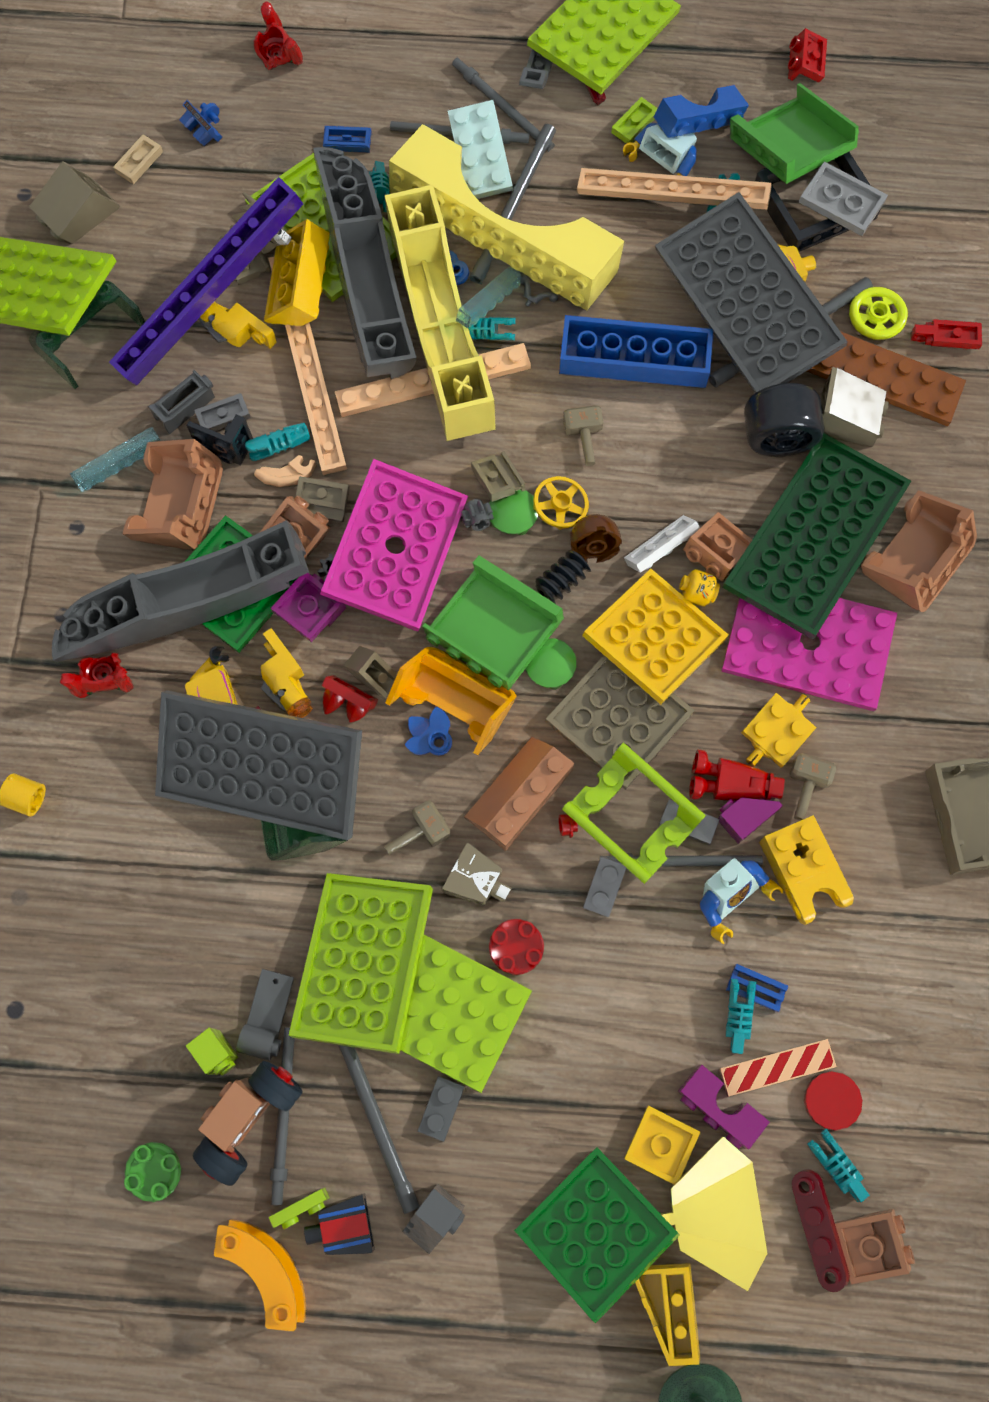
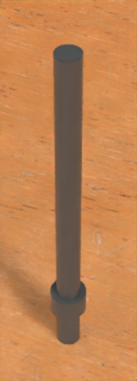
(472, 77)
(507, 135)
(710, 860)
(279, 1173)

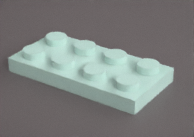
(483, 151)

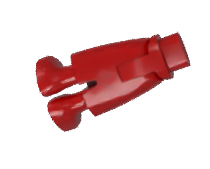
(733, 781)

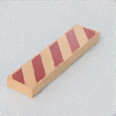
(777, 1067)

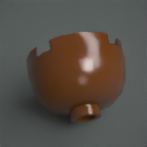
(596, 538)

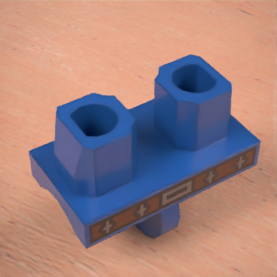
(208, 114)

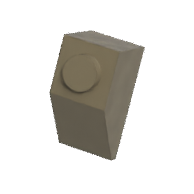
(371, 671)

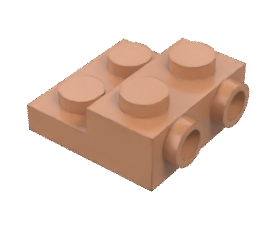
(309, 526)
(717, 546)
(875, 1246)

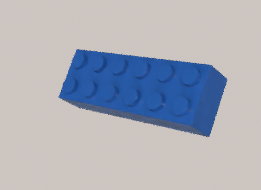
(636, 351)

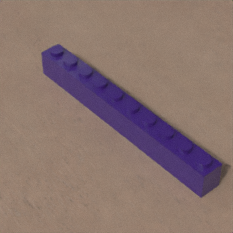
(207, 281)

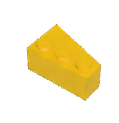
(671, 1308)

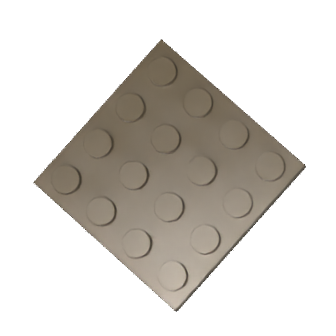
(614, 710)

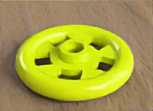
(882, 307)

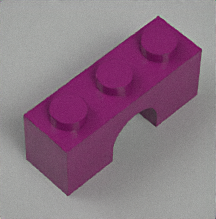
(742, 1126)

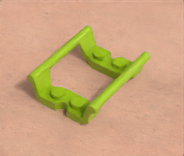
(610, 782)

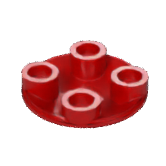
(516, 946)

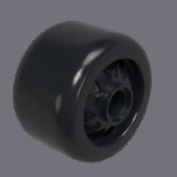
(784, 420)

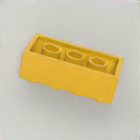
(298, 276)

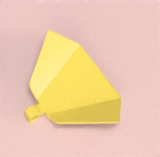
(720, 1214)

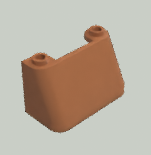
(179, 495)
(924, 550)

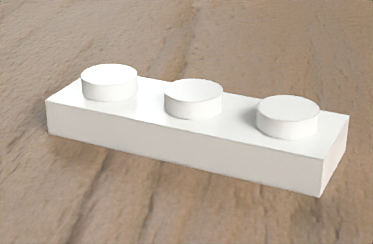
(662, 543)

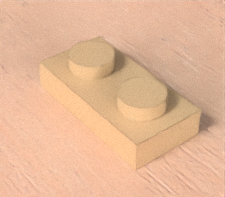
(138, 159)

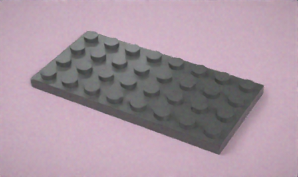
(750, 295)
(258, 764)

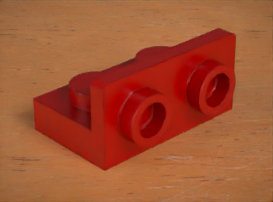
(807, 56)

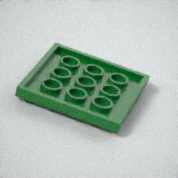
(241, 625)
(596, 1234)

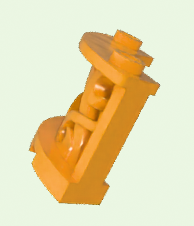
(269, 1268)

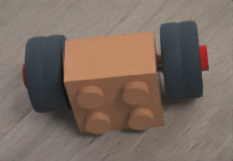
(235, 1116)

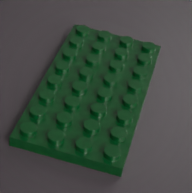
(817, 535)

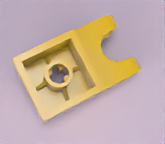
(805, 876)

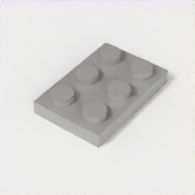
(843, 198)

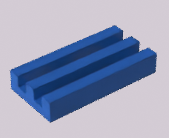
(347, 142)
(778, 996)

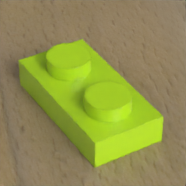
(634, 120)
(289, 1215)

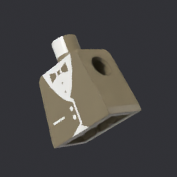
(475, 878)

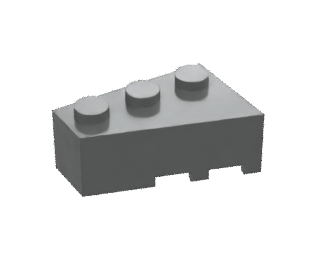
(435, 1218)

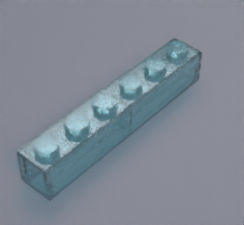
(488, 297)
(113, 460)

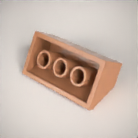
(520, 792)

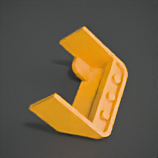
(455, 689)

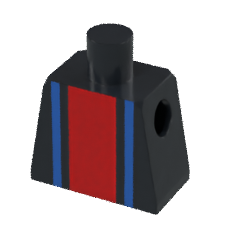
(343, 1228)

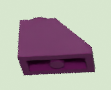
(746, 816)

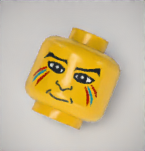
(699, 587)

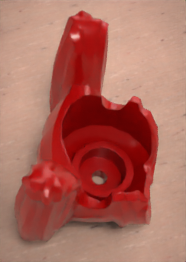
(275, 41)
(91, 676)

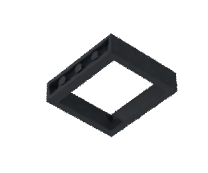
(815, 233)

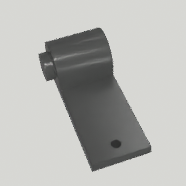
(266, 1016)

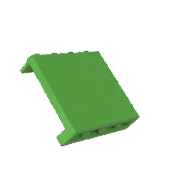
(796, 135)
(494, 624)

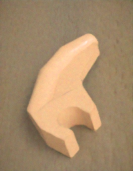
(286, 475)

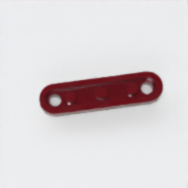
(820, 1230)

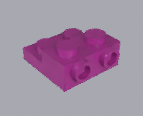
(305, 608)

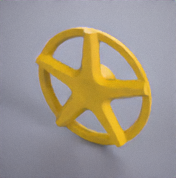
(560, 501)

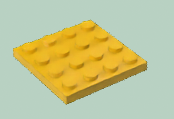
(655, 636)

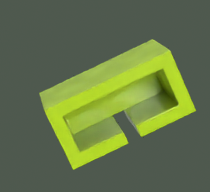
(213, 1052)

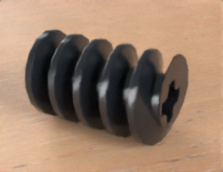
(561, 575)

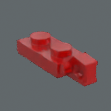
(949, 334)

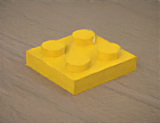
(662, 1145)

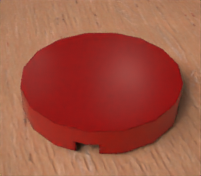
(833, 1100)

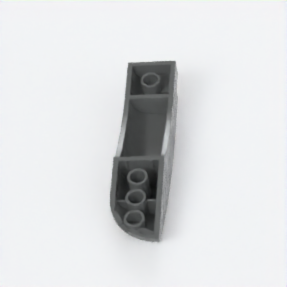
(364, 264)
(181, 594)

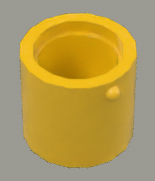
(22, 794)

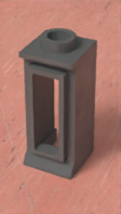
(186, 408)

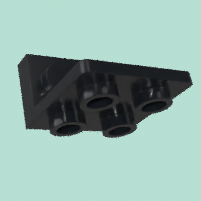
(227, 447)

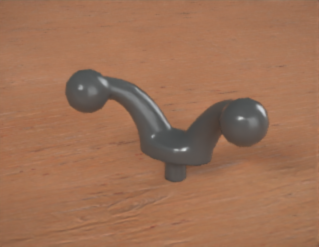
(535, 299)

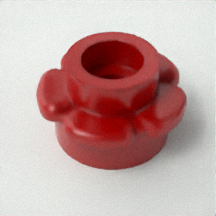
(567, 825)

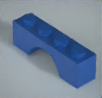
(681, 117)

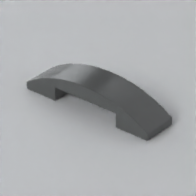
(536, 71)

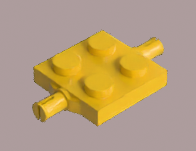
(778, 730)

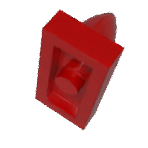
(338, 690)

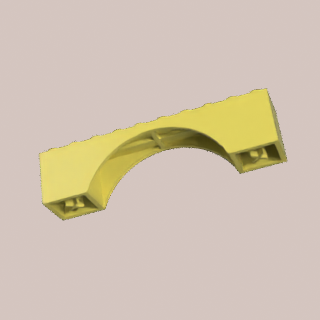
(567, 258)
(432, 292)

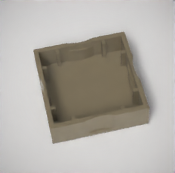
(962, 812)

